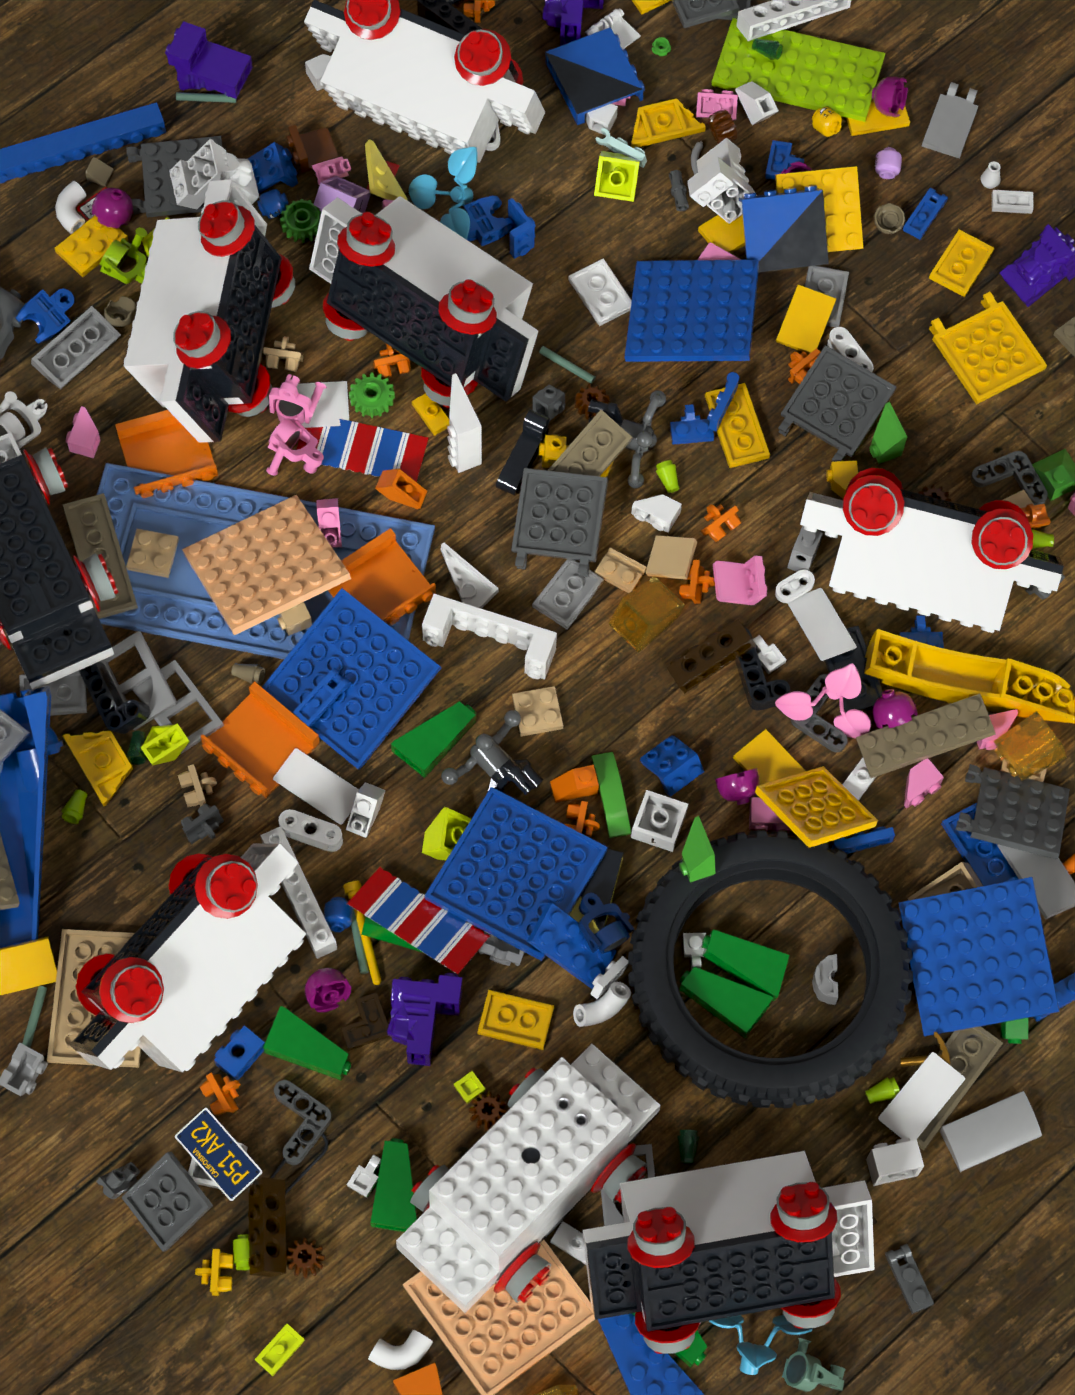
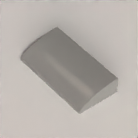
(75, 348)
(1052, 881)
(991, 1131)

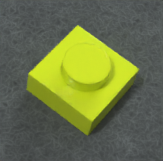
(469, 1087)

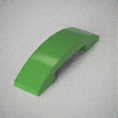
(611, 794)

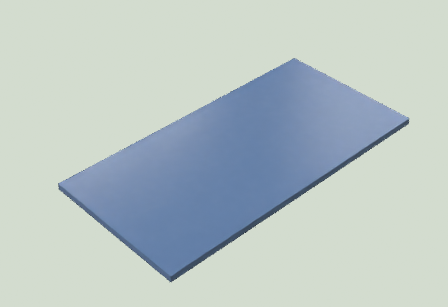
(180, 604)

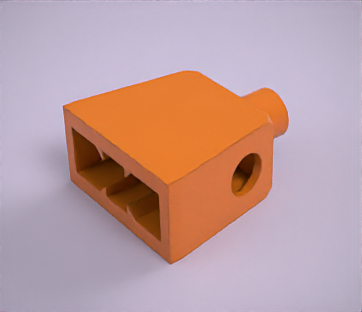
(420, 1382)

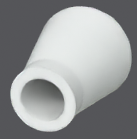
(991, 176)

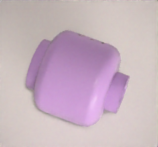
(888, 163)

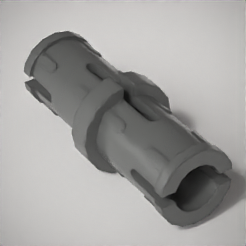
(678, 190)

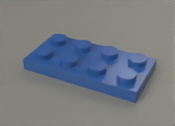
(982, 856)
(564, 943)

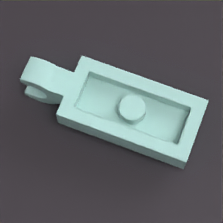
(620, 146)

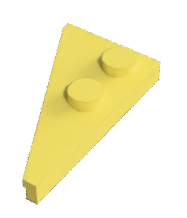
(380, 176)

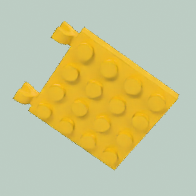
(988, 350)

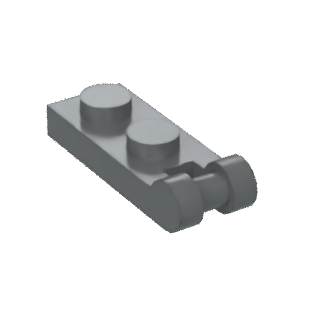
(909, 1279)

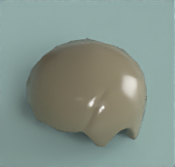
(889, 218)
(120, 312)

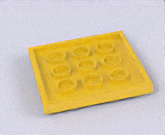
(840, 203)
(816, 806)

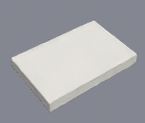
(601, 292)

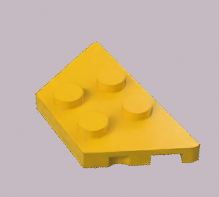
(664, 122)
(100, 761)

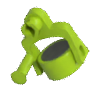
(118, 252)

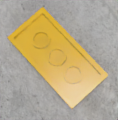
(740, 429)

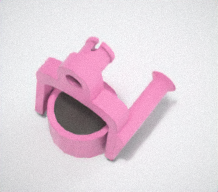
(292, 404)
(283, 440)

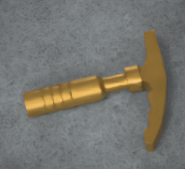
(911, 1061)

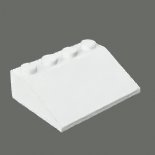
(464, 430)

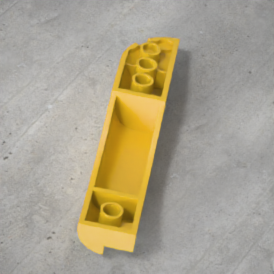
(959, 675)

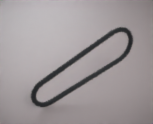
(309, 1167)

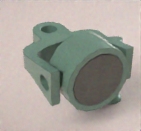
(806, 1371)

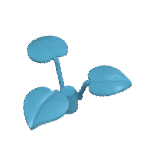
(423, 190)
(757, 1355)

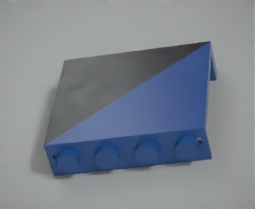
(593, 73)
(785, 228)

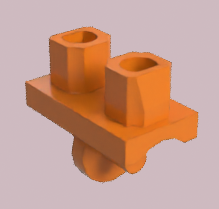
(474, 9)
(383, 364)
(801, 364)
(1036, 515)
(714, 528)
(699, 583)
(578, 813)
(224, 1090)

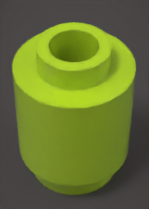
(241, 1252)

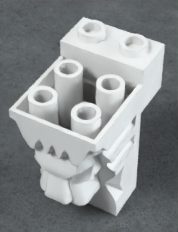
(211, 163)
(720, 181)

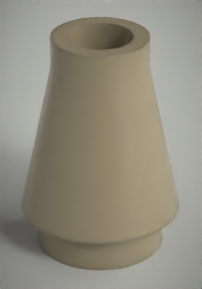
(249, 672)

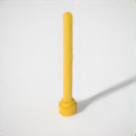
(350, 890)

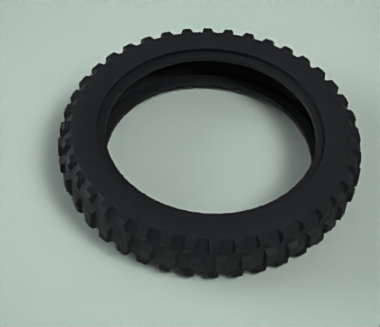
(761, 1078)

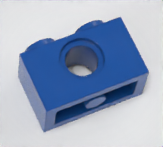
(237, 1066)

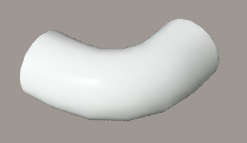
(66, 207)
(604, 1007)
(401, 1356)

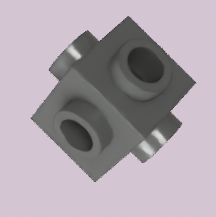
(549, 401)

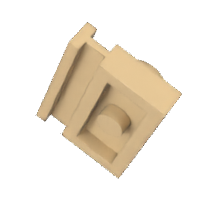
(620, 570)

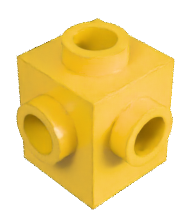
(552, 449)

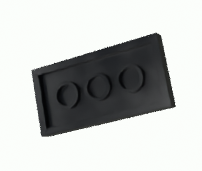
(870, 685)

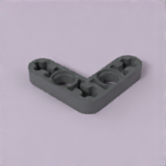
(1011, 469)
(807, 725)
(309, 1123)

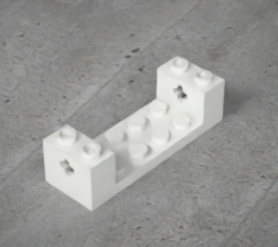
(447, 612)

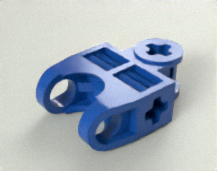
(485, 225)
(47, 312)

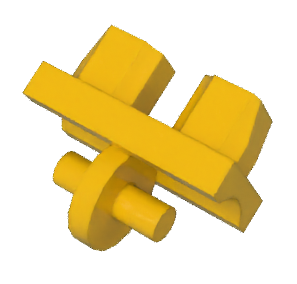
(218, 1282)

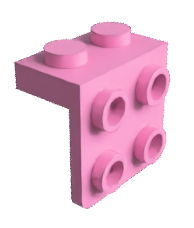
(740, 582)

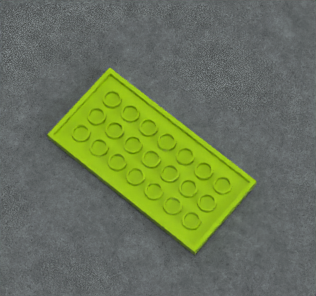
(807, 74)

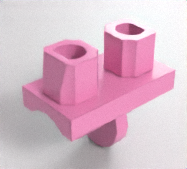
(332, 168)

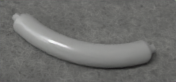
(695, 156)

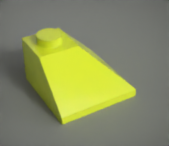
(616, 176)
(444, 833)

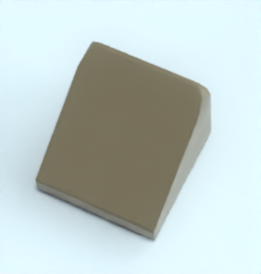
(98, 172)

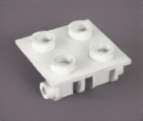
(618, 25)

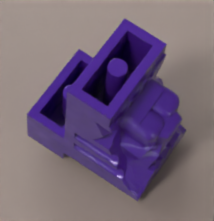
(568, 16)
(205, 63)
(1041, 266)
(416, 1009)

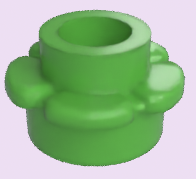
(661, 42)

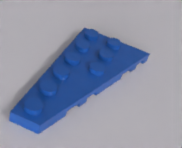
(639, 1365)

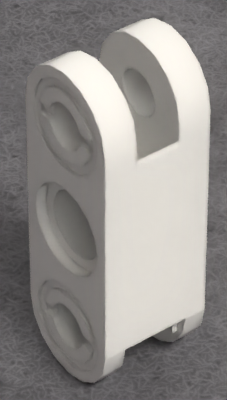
(843, 343)
(319, 839)

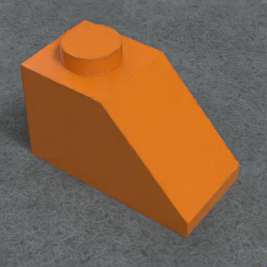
(401, 488)
(575, 784)

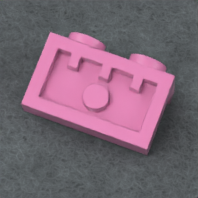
(709, 103)

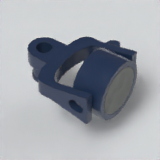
(612, 934)

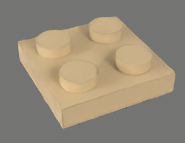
(152, 553)
(538, 711)

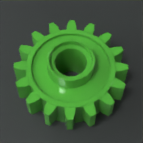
(300, 211)
(371, 385)

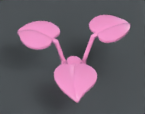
(839, 684)

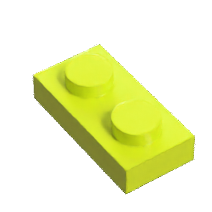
(279, 1350)

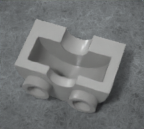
(501, 951)
(823, 985)
(23, 1070)

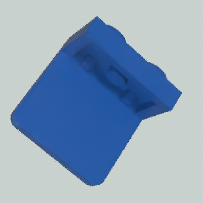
(272, 166)
(524, 233)
(673, 764)

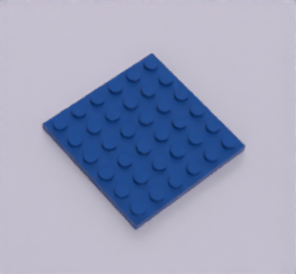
(692, 310)
(380, 663)
(513, 866)
(979, 957)

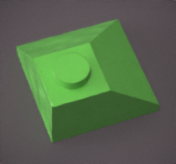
(888, 437)
(1056, 474)
(697, 855)

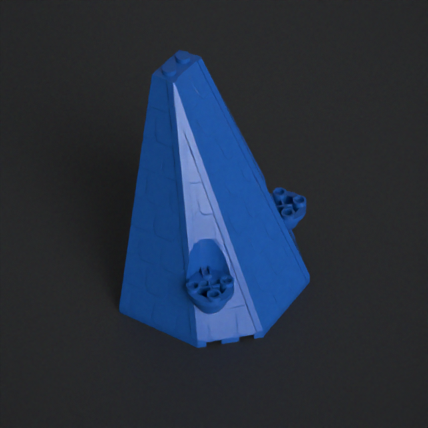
(23, 809)

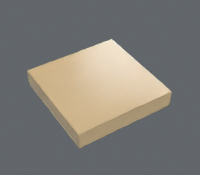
(671, 557)

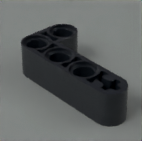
(524, 453)
(93, 677)
(760, 686)

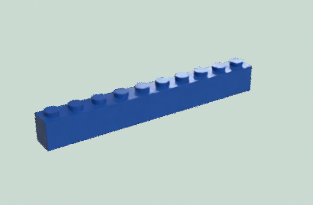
(80, 142)

